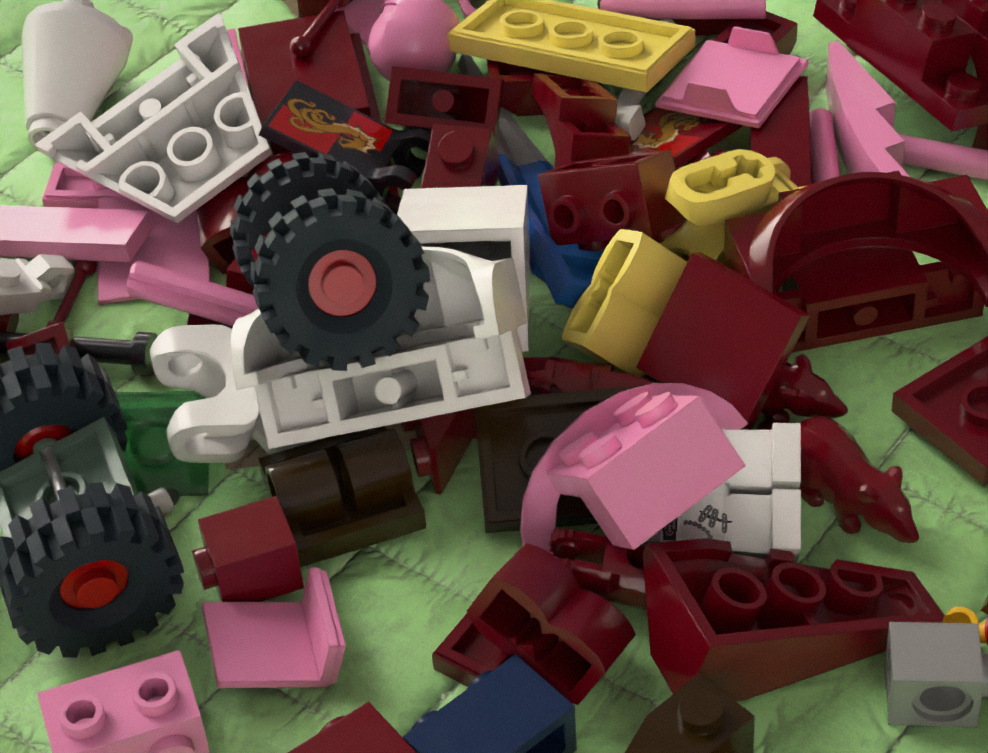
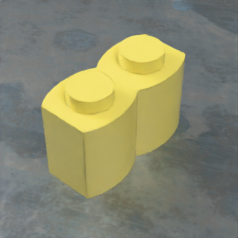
(624, 301)

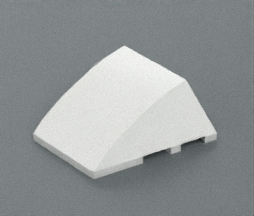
(173, 136)

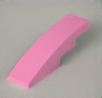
(861, 116)

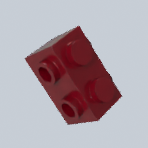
(599, 196)

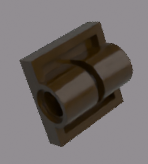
(344, 492)

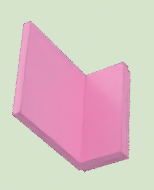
(277, 640)

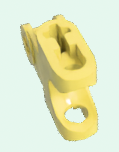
(718, 190)

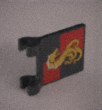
(319, 124)

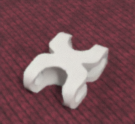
(226, 420)

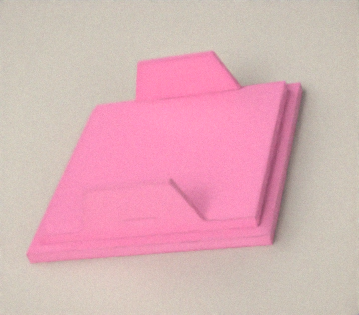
(734, 80)

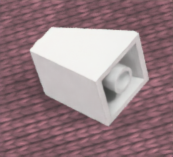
(478, 222)

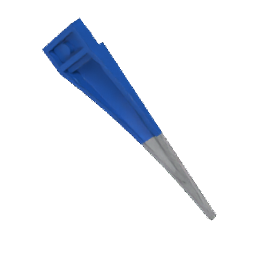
(561, 267)

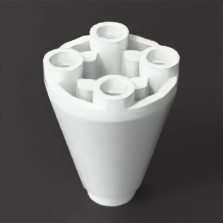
(69, 63)

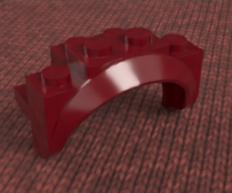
(923, 52)
(850, 257)

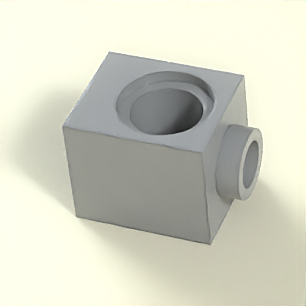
(935, 674)

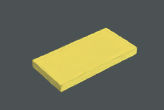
(574, 41)

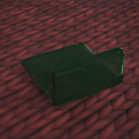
(148, 447)

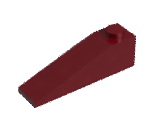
(768, 619)

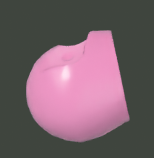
(412, 36)

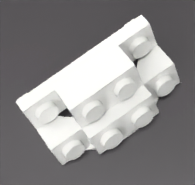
(427, 377)

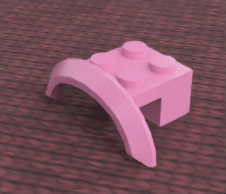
(635, 462)

